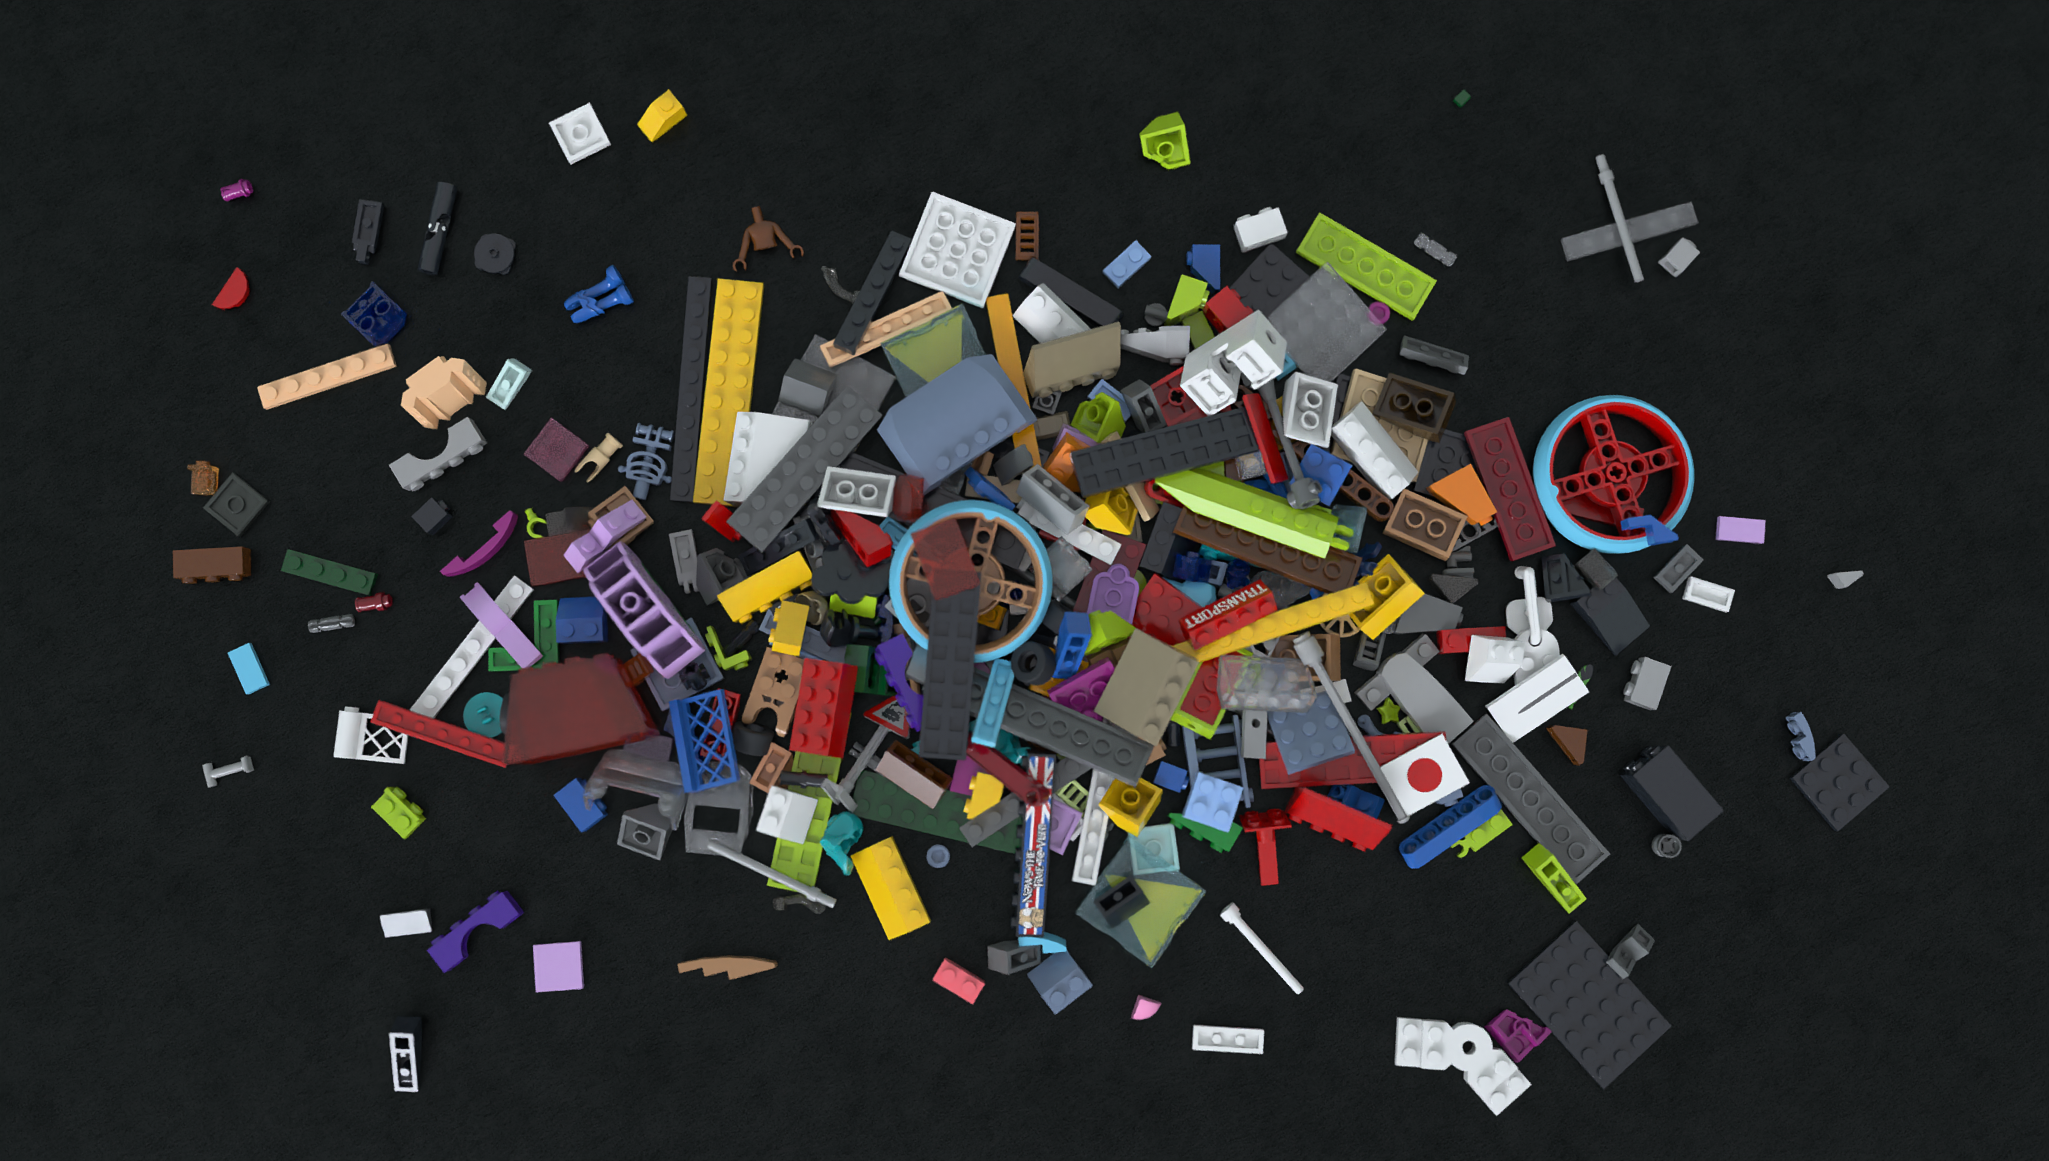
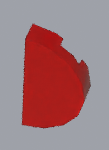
(233, 292)

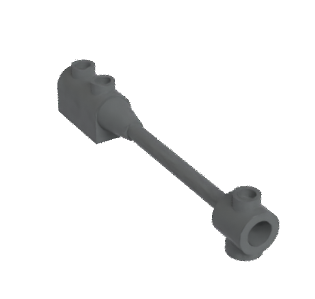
(1304, 490)

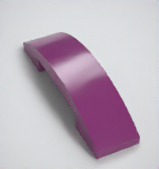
(504, 527)

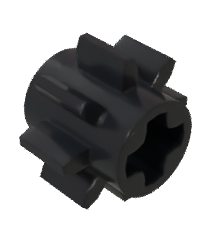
(694, 676)

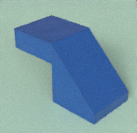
(1655, 531)

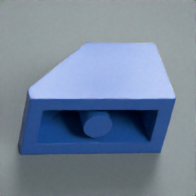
(1206, 265)

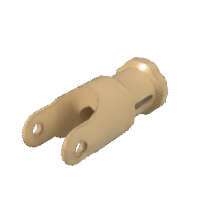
(601, 454)

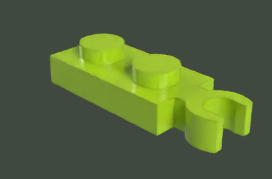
(1483, 833)

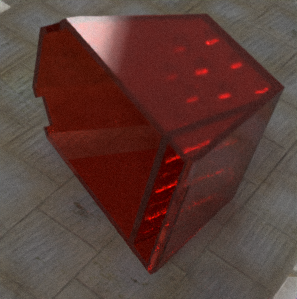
(573, 710)

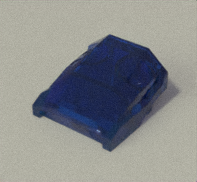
(375, 315)

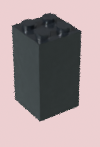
(1671, 792)

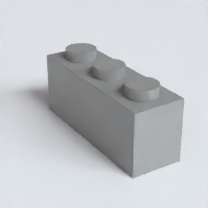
(1052, 499)

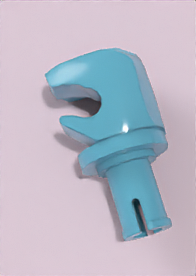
(1198, 591)

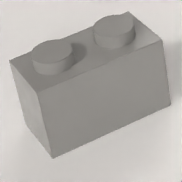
(1646, 683)

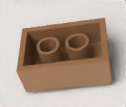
(1425, 524)

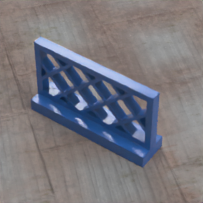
(687, 746)

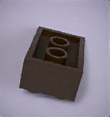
(1415, 407)

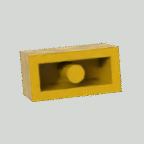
(790, 628)

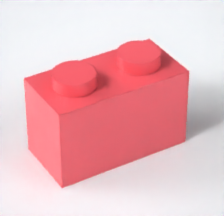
(959, 980)

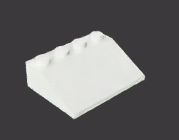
(757, 448)

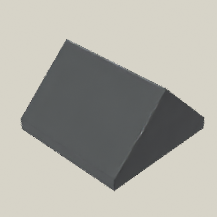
(807, 387)

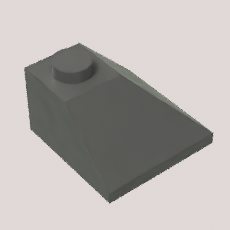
(645, 831)

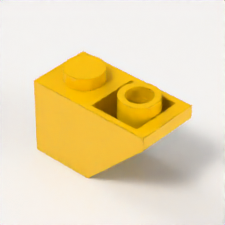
(986, 793)

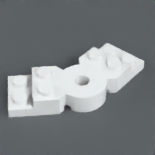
(1437, 1046)

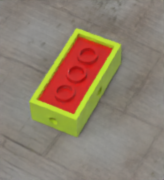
(1199, 705)

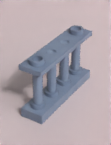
(1195, 755)

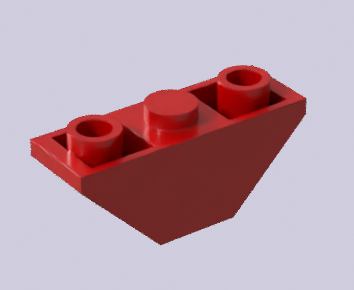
(733, 704)

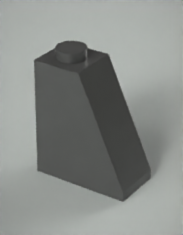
(1429, 615)

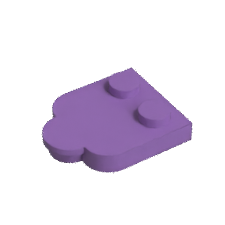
(1114, 592)

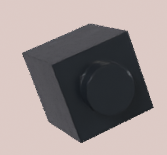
(433, 515)

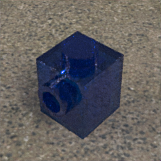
(1192, 567)

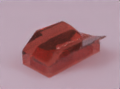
(908, 498)

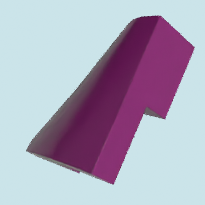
(1516, 1034)

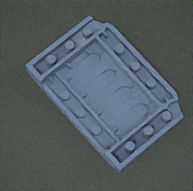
(954, 419)

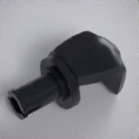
(844, 630)

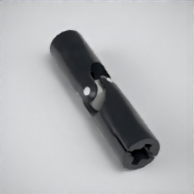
(436, 232)

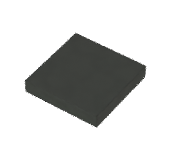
(236, 504)

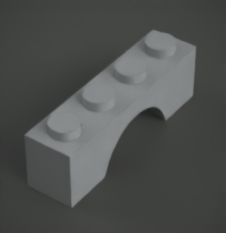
(463, 440)

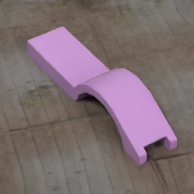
(501, 626)

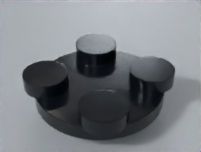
(494, 253)

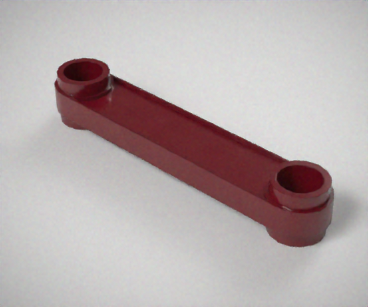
(1007, 773)

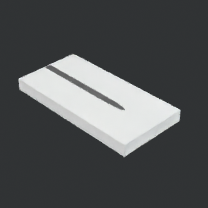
(1537, 698)

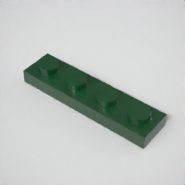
(329, 572)

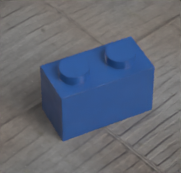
(572, 802)

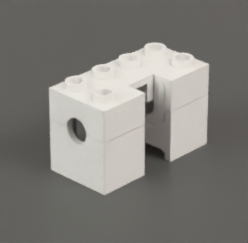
(1215, 368)

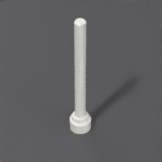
(1231, 914)

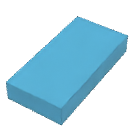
(248, 668)

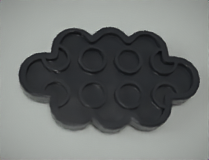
(848, 576)

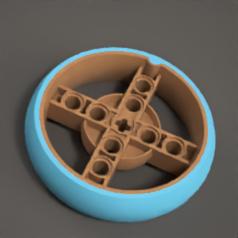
(987, 518)

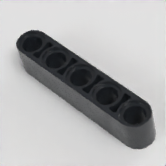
(1073, 295)

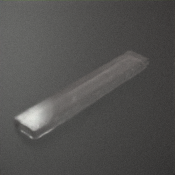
(1639, 229)

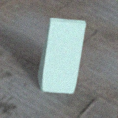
(508, 383)

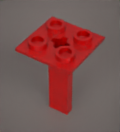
(1265, 827)

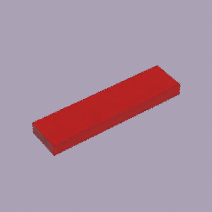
(1586, 509)

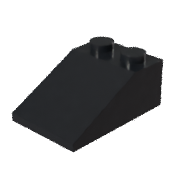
(1612, 615)

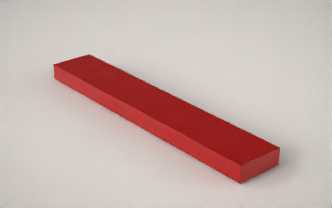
(439, 732)

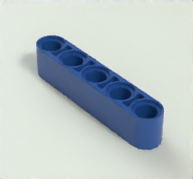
(1450, 826)

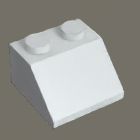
(1493, 658)
(787, 814)

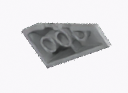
(1165, 344)

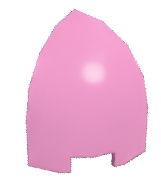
(1144, 1008)

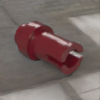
(380, 602)

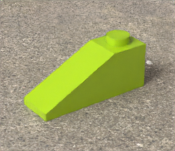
(1554, 877)

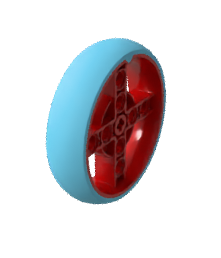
(1594, 413)

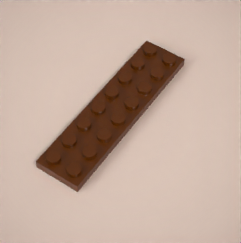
(1326, 575)

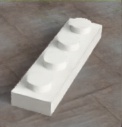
(1081, 537)

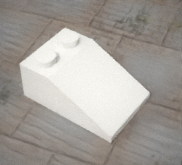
(1308, 409)

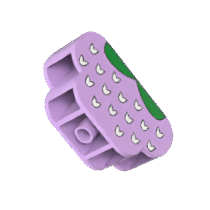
(643, 610)

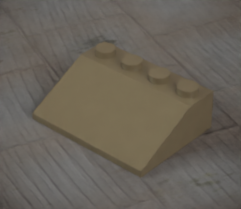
(1073, 360)
(1146, 686)

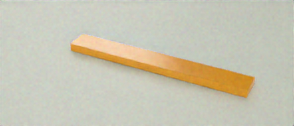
(1010, 361)

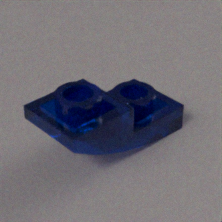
(886, 630)

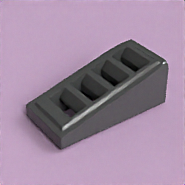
(1366, 663)

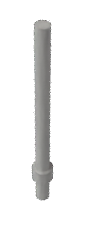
(1607, 178)
(812, 893)

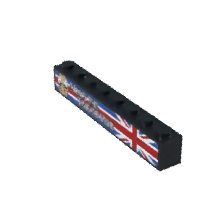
(1033, 849)

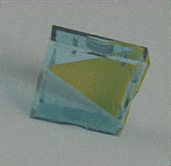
(932, 348)
(1170, 898)

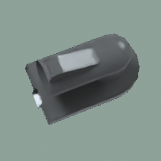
(1462, 555)

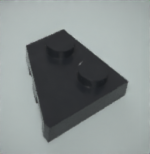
(824, 522)
(1562, 579)

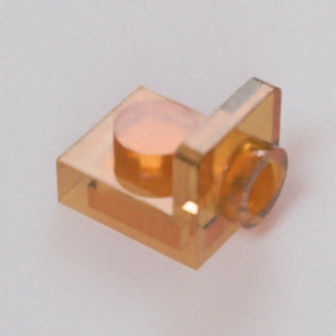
(204, 478)

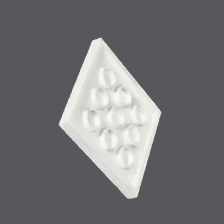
(957, 249)

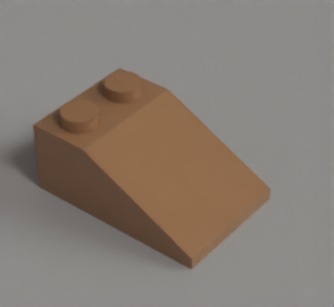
(1330, 646)

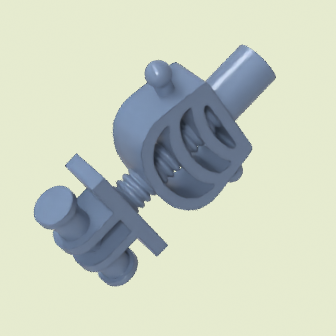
(642, 482)

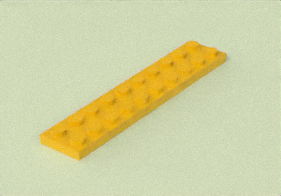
(727, 383)

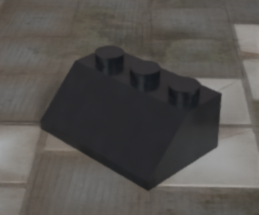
(1164, 544)

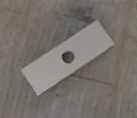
(1254, 738)

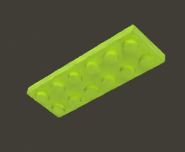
(1366, 266)

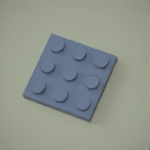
(673, 688)
(1310, 736)

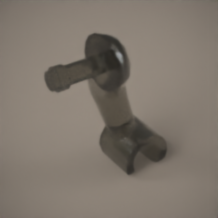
(832, 280)
(781, 903)

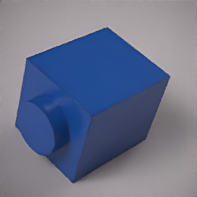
(1171, 777)

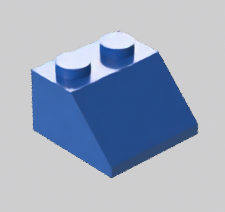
(581, 621)

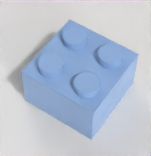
(1212, 802)

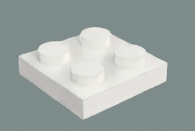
(579, 133)

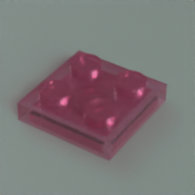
(556, 449)

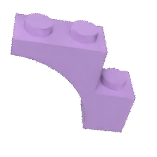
(603, 535)

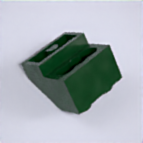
(870, 674)

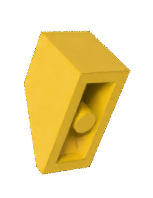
(661, 116)

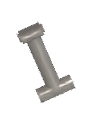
(211, 774)

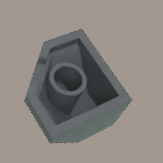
(717, 574)

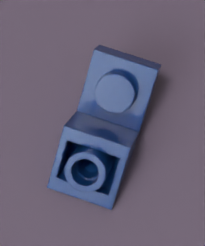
(1356, 799)

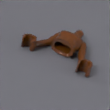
(763, 237)

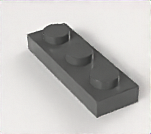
(1434, 355)

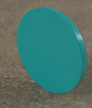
(483, 714)

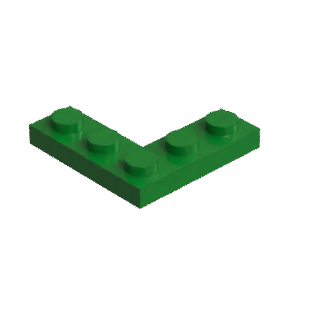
(544, 640)

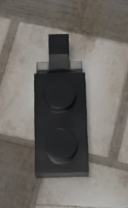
(367, 229)

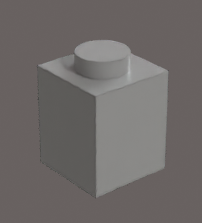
(1679, 256)

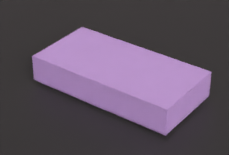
(1740, 529)

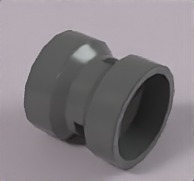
(1671, 847)

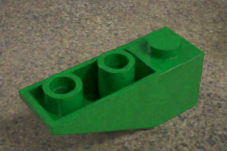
(1219, 839)

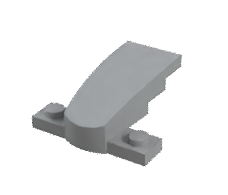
(1416, 690)

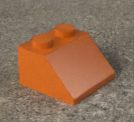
(1059, 462)

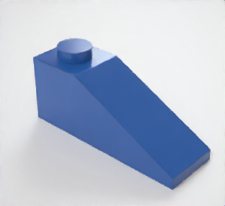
(1071, 644)

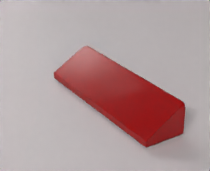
(1265, 438)

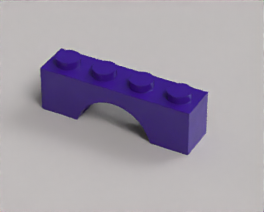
(894, 657)
(452, 948)

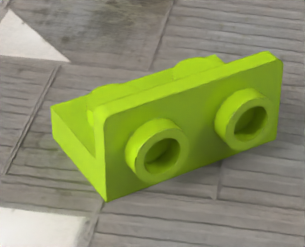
(399, 811)

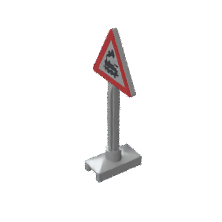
(890, 718)

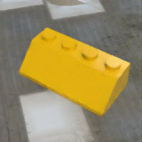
(766, 587)
(890, 888)

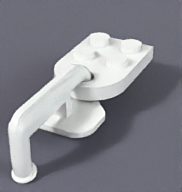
(1530, 620)

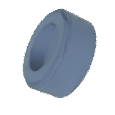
(938, 856)

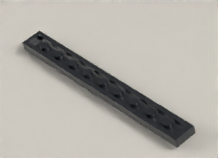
(691, 389)

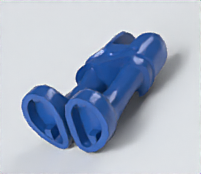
(590, 305)

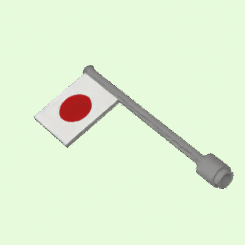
(1408, 780)

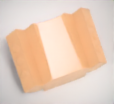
(441, 390)

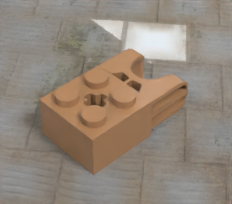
(771, 693)

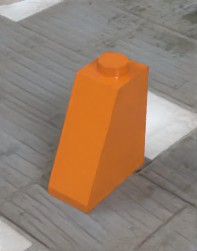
(1465, 494)

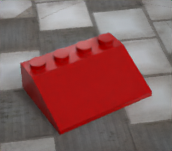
(1336, 818)

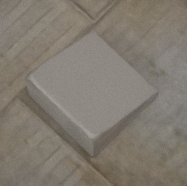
(1844, 579)

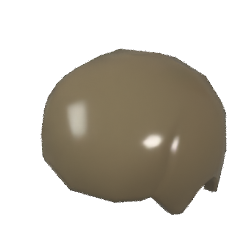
(818, 606)

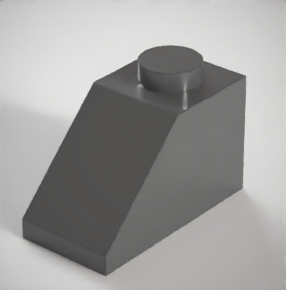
(1010, 957)

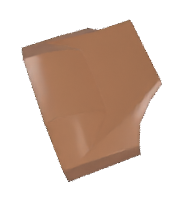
(770, 767)

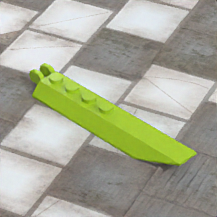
(1256, 511)

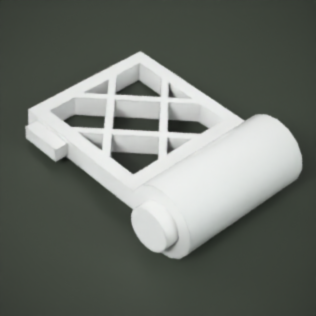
(351, 738)

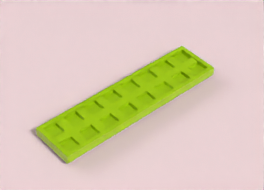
(798, 859)

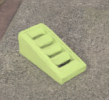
(1065, 797)

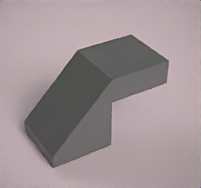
(1629, 950)

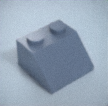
(1059, 980)

